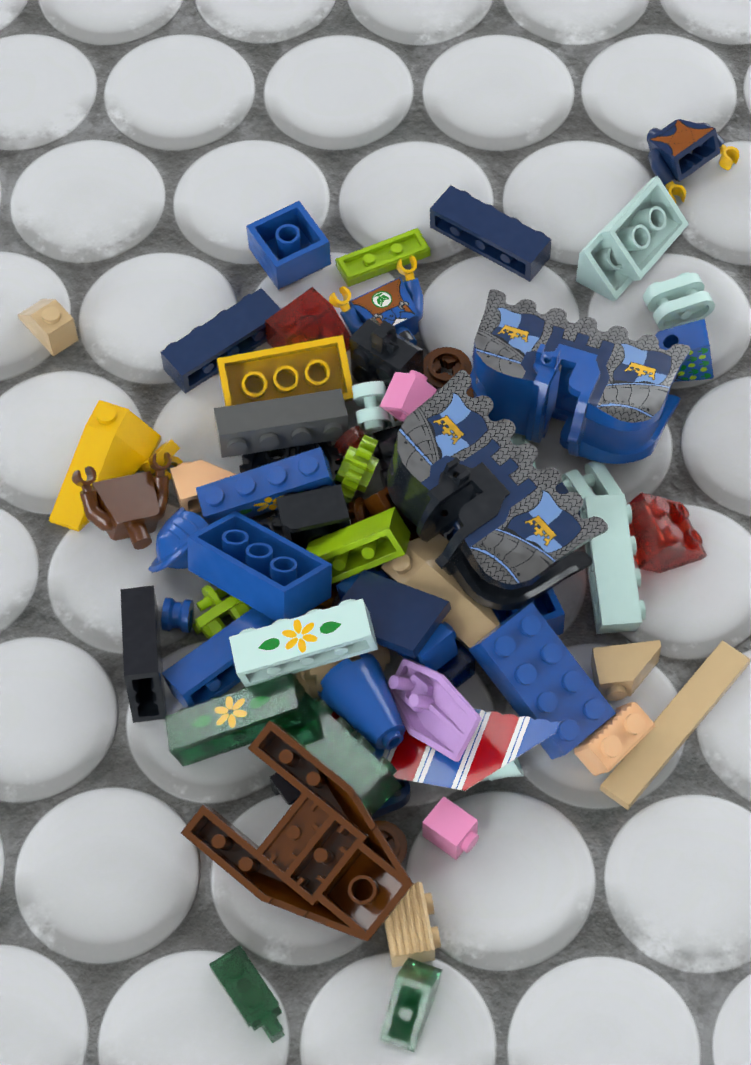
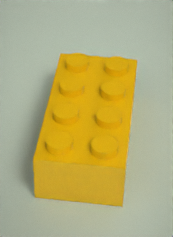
(286, 371)

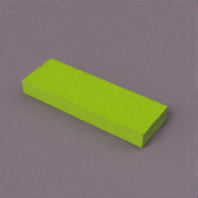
(382, 257)

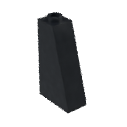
(142, 654)

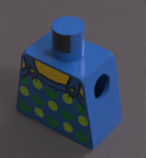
(699, 362)

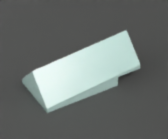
(631, 242)

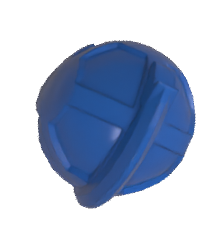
(172, 540)

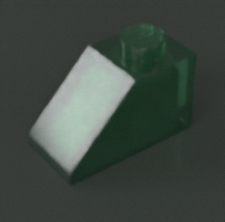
(410, 1004)

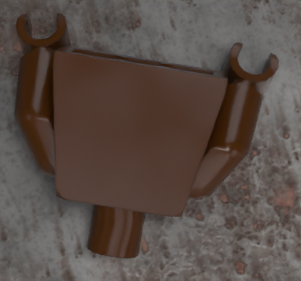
(126, 504)

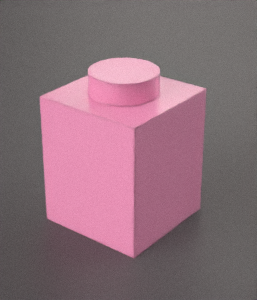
(406, 394)
(450, 828)

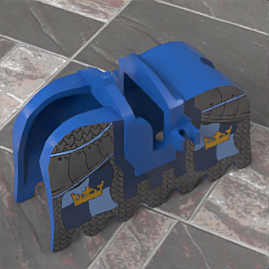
(607, 389)

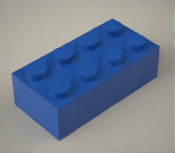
(259, 567)
(542, 679)

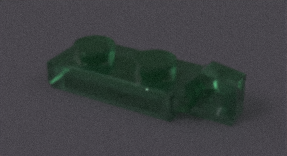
(248, 992)

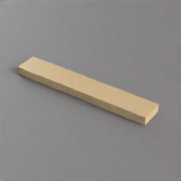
(675, 725)

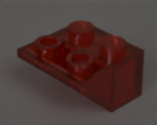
(663, 534)

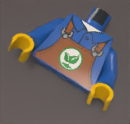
(395, 302)

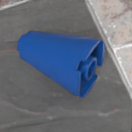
(364, 700)

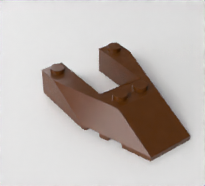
(321, 856)

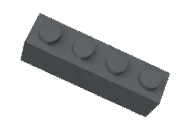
(281, 423)

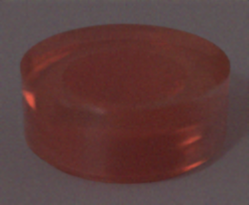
(350, 438)

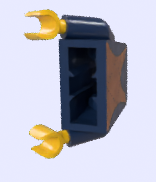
(683, 149)

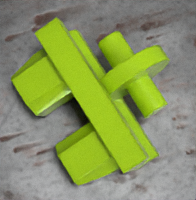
(210, 621)

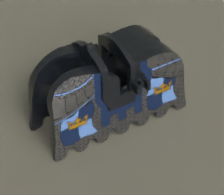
(511, 518)

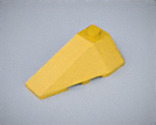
(111, 443)

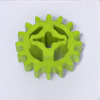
(357, 468)

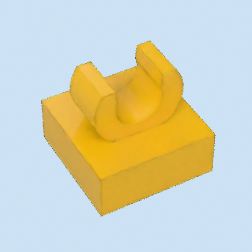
(170, 447)

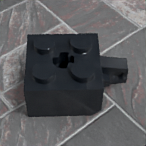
(381, 352)
(309, 514)

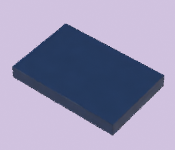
(399, 613)

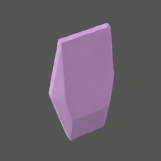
(433, 709)

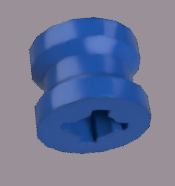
(177, 615)

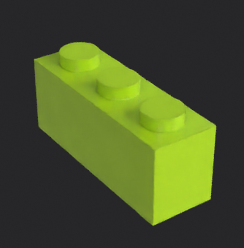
(363, 544)

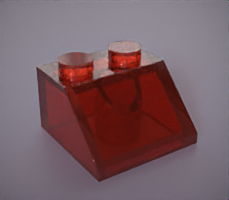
(305, 320)

